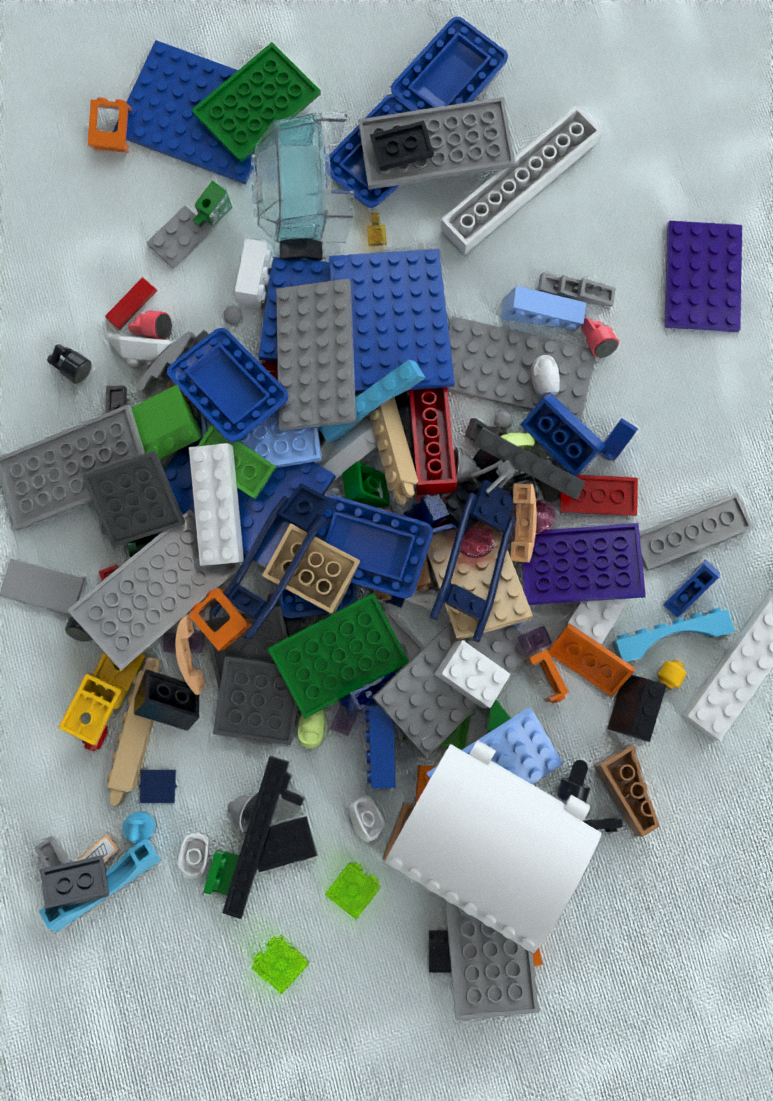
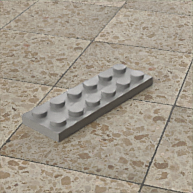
(693, 531)

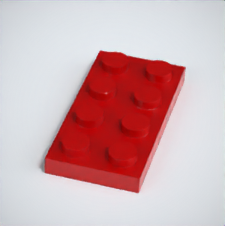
(603, 496)

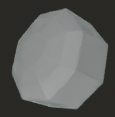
(232, 315)
(503, 419)

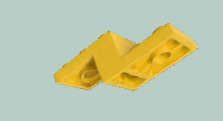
(99, 696)

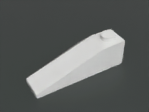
(351, 448)

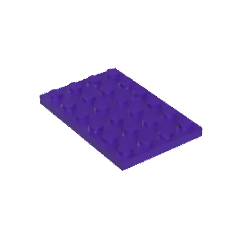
(703, 276)
(585, 565)

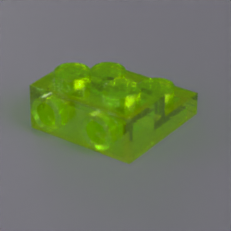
(353, 889)
(279, 963)

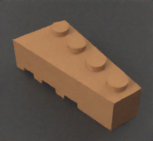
(626, 786)

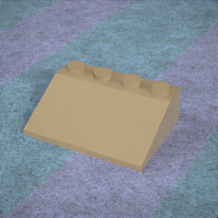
(321, 574)

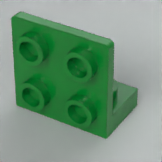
(221, 872)

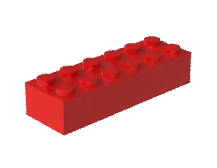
(432, 441)

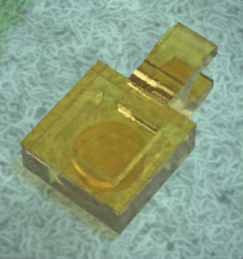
(376, 232)

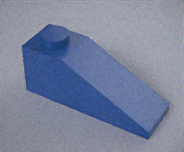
(618, 439)
(692, 588)

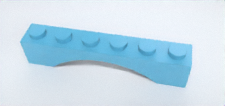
(391, 385)
(711, 625)
(131, 865)

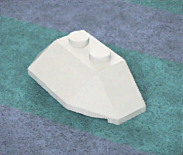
(138, 349)

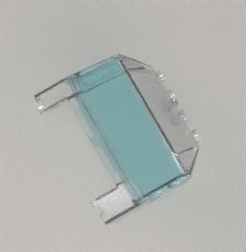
(295, 180)

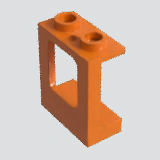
(108, 140)
(230, 630)
(551, 673)

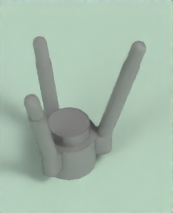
(505, 472)

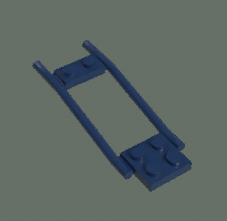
(302, 510)
(494, 511)

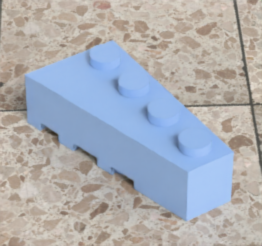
(542, 309)

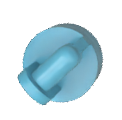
(139, 826)

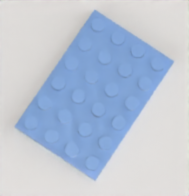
(279, 446)
(520, 747)

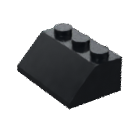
(166, 701)
(637, 708)

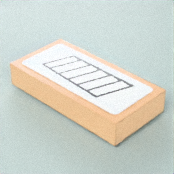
(104, 847)

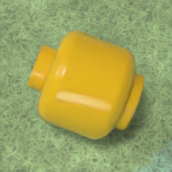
(671, 674)

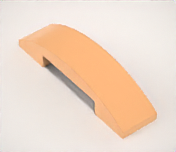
(525, 522)
(193, 677)

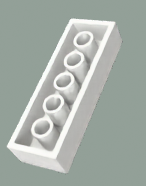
(216, 504)

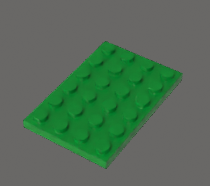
(253, 97)
(338, 655)

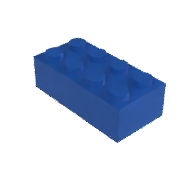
(563, 434)
(381, 749)

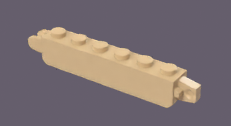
(394, 450)
(132, 744)

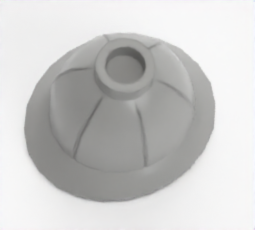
(464, 466)
(241, 810)

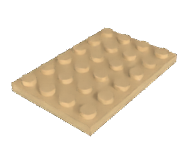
(475, 576)

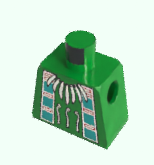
(212, 205)

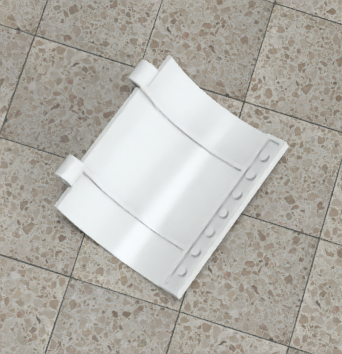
(496, 845)

